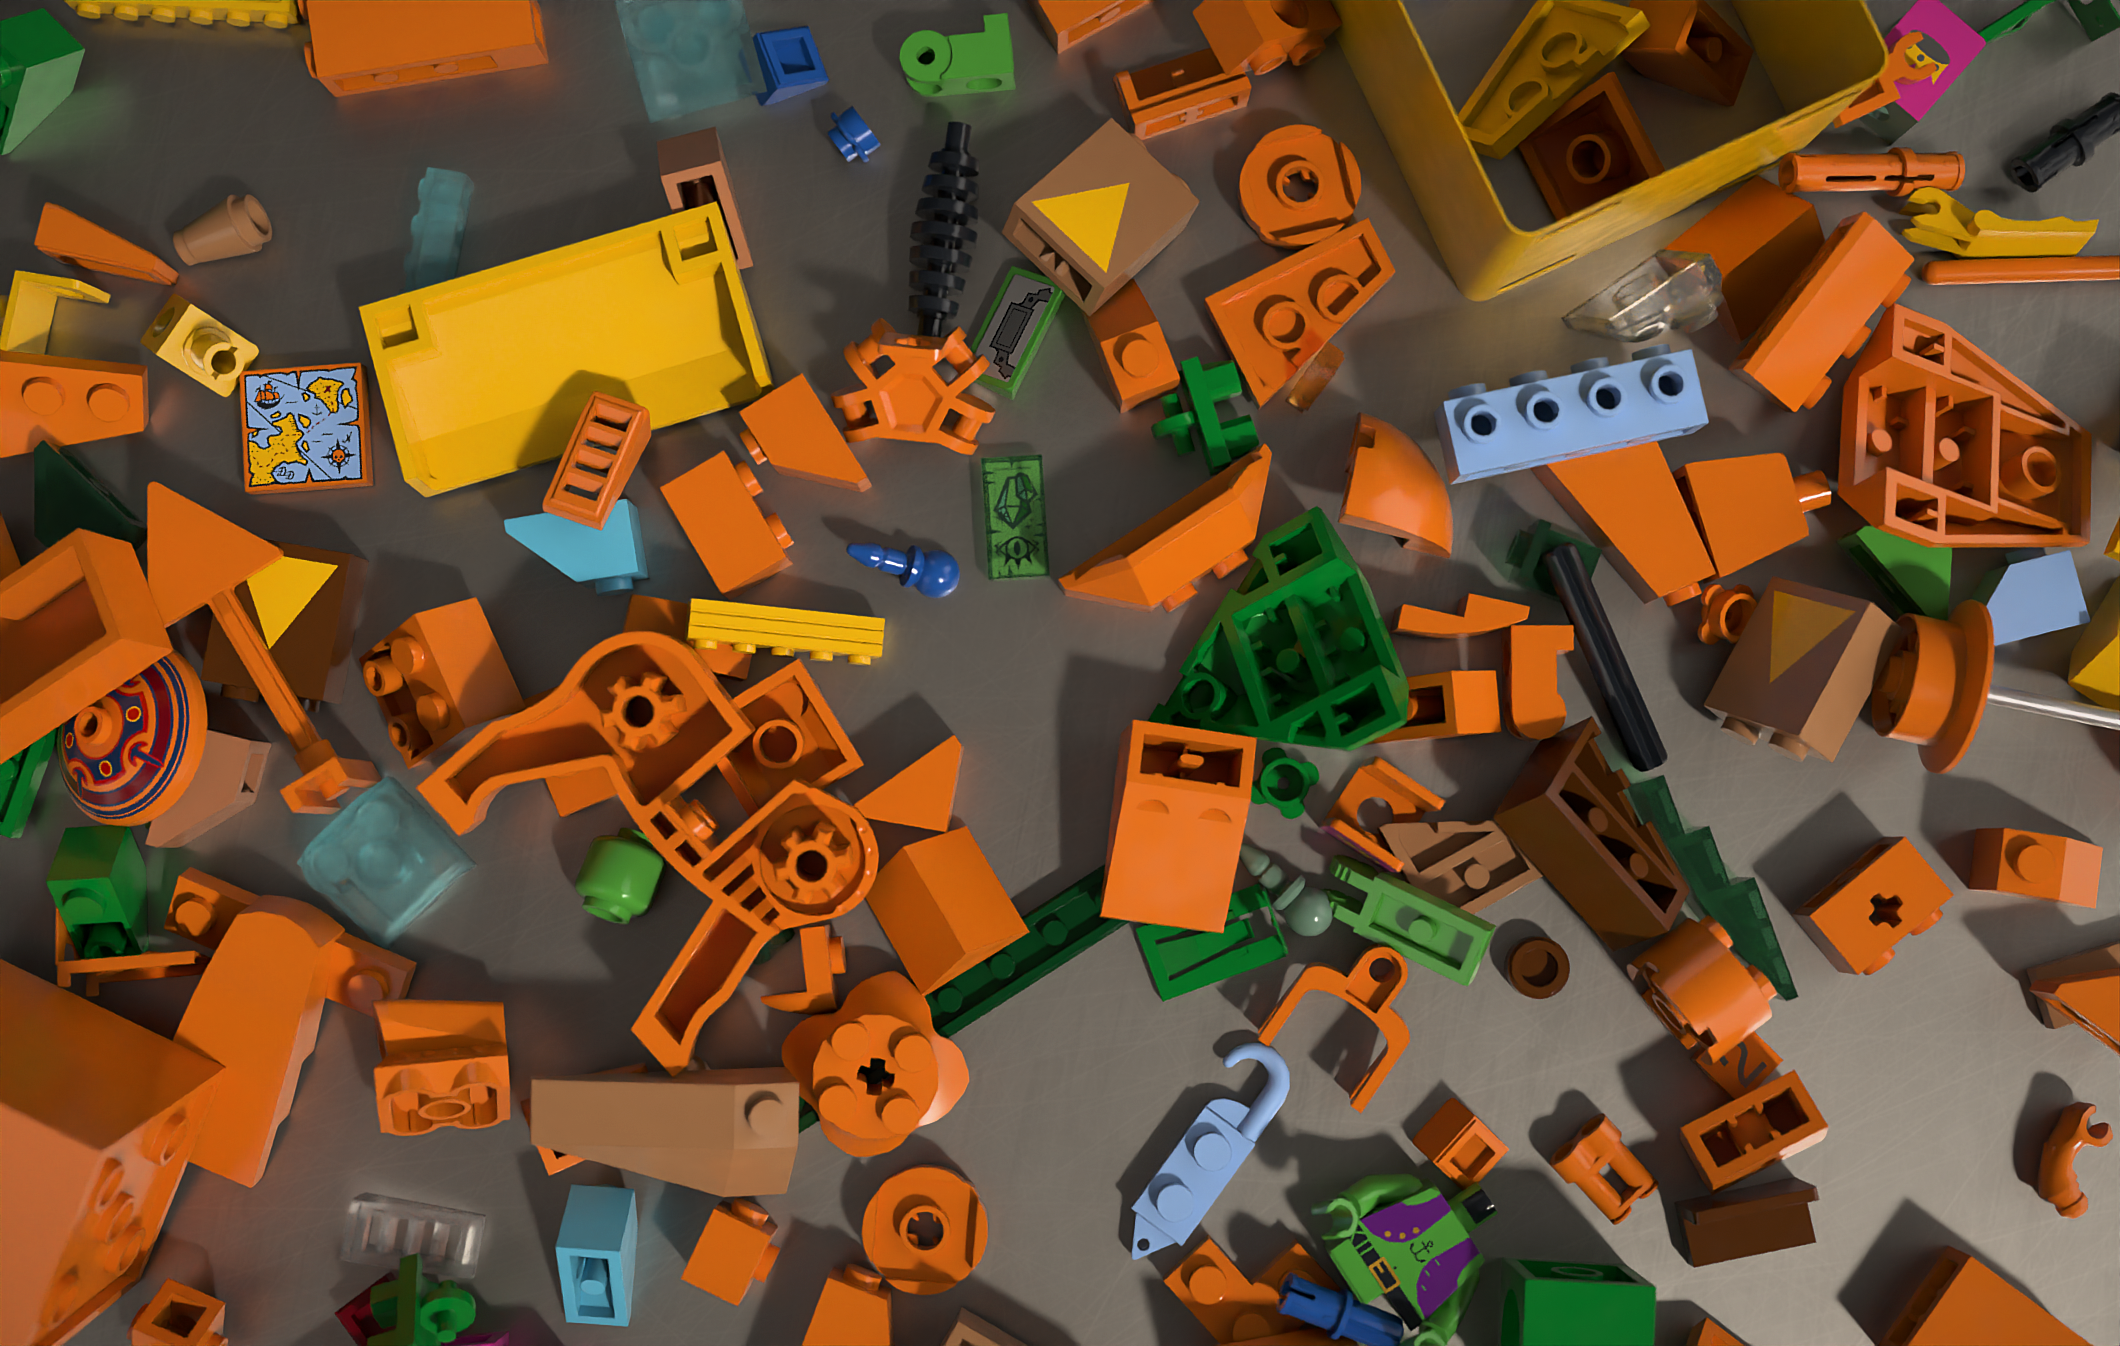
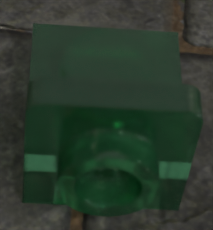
(1527, 562)

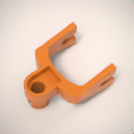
(1368, 994)

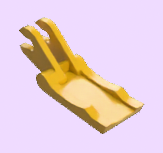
(1954, 228)

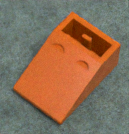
(1176, 825)

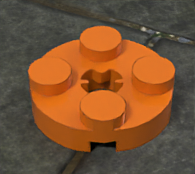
(1318, 159)
(898, 1253)

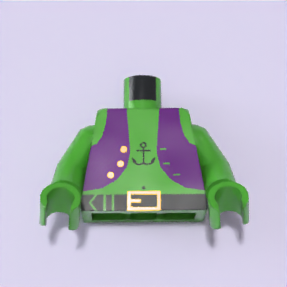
(1414, 1247)

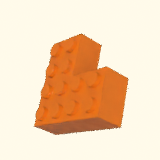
(70, 631)

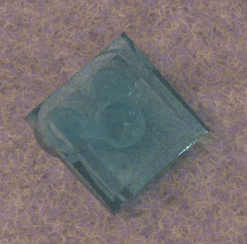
(690, 53)
(384, 861)

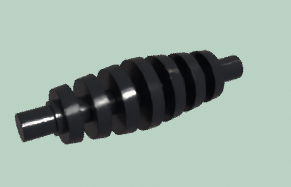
(944, 231)

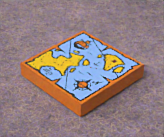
(306, 428)

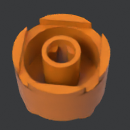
(1703, 988)

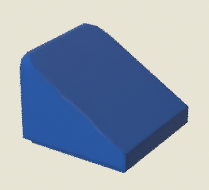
(788, 63)

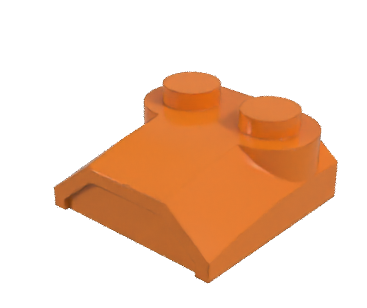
(791, 739)

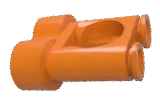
(1588, 1153)

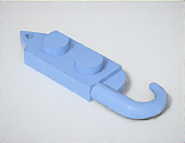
(1206, 1156)

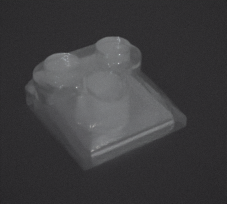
(1654, 297)

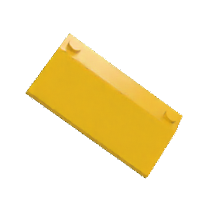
(505, 358)

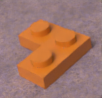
(1230, 1302)

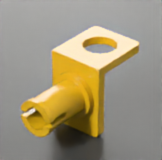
(30, 308)
(199, 345)

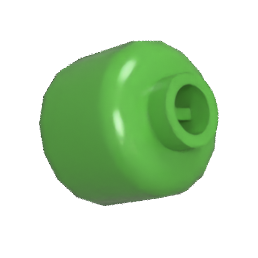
(620, 876)

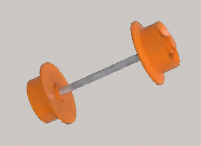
(1941, 682)

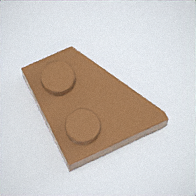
(1460, 860)

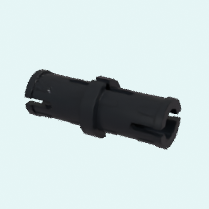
(2068, 144)

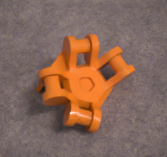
(911, 394)

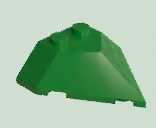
(1295, 650)

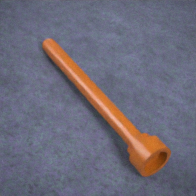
(2021, 270)

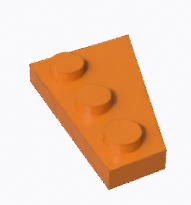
(1297, 305)

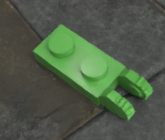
(1410, 921)

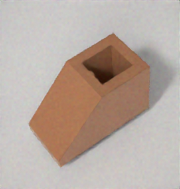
(221, 788)

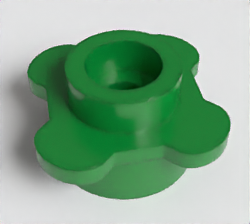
(1300, 779)

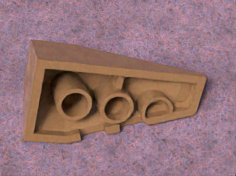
(697, 1129)

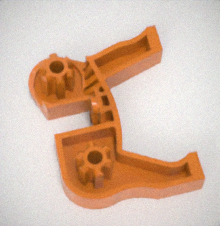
(657, 726)

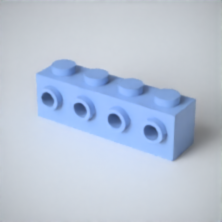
(1570, 415)

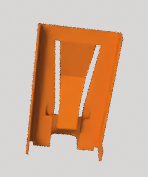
(125, 968)

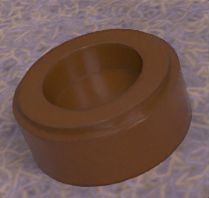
(1536, 967)

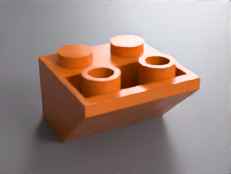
(440, 680)

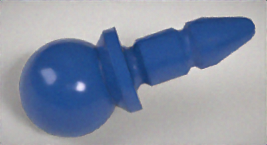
(931, 572)

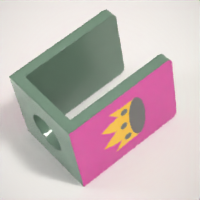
(1946, 43)

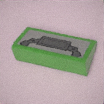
(1015, 329)

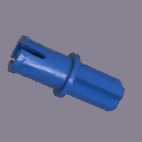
(1339, 1313)

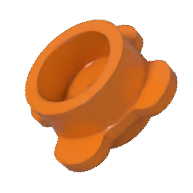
(1725, 613)

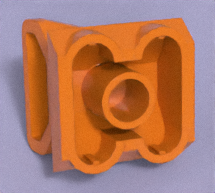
(440, 1065)

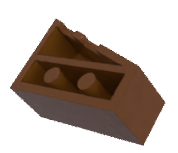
(1588, 840)

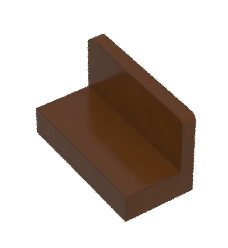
(1746, 1221)

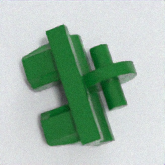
(1218, 441)
(419, 1308)

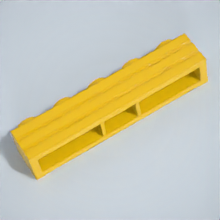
(784, 631)

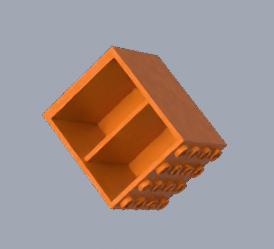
(88, 1153)

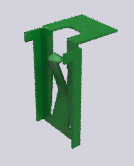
(2096, 18)
(1181, 953)

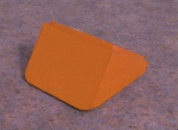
(1459, 1144)

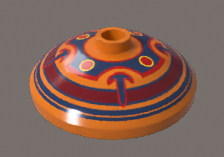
(136, 745)

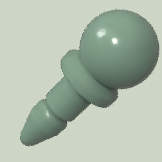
(1304, 907)

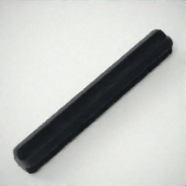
(1604, 656)

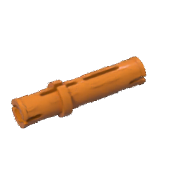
(1893, 172)

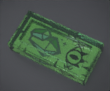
(1015, 518)

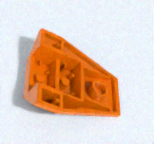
(1957, 445)

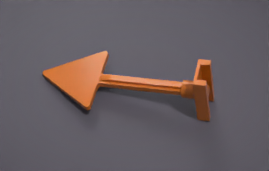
(200, 561)

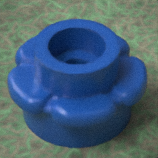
(852, 135)

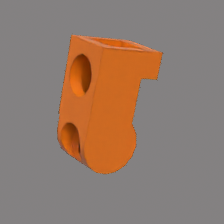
(1529, 679)

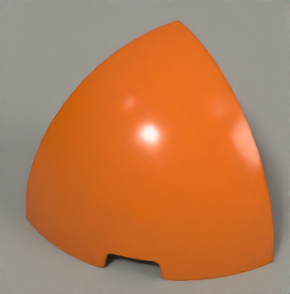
(1395, 489)

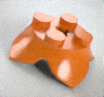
(884, 1021)

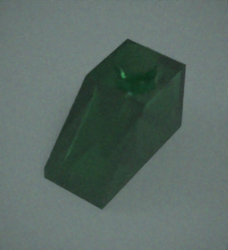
(74, 498)

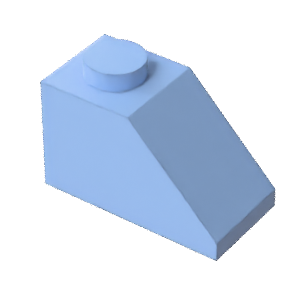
(2032, 595)

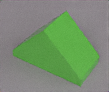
(1904, 572)

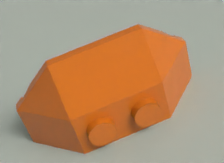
(1179, 544)

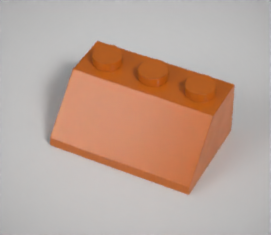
(1824, 313)

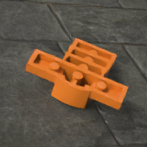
(264, 1006)

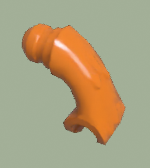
(2056, 1172)

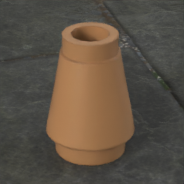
(224, 231)

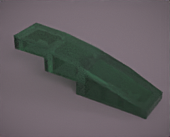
(1731, 902)

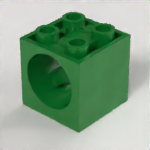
(1574, 1304)

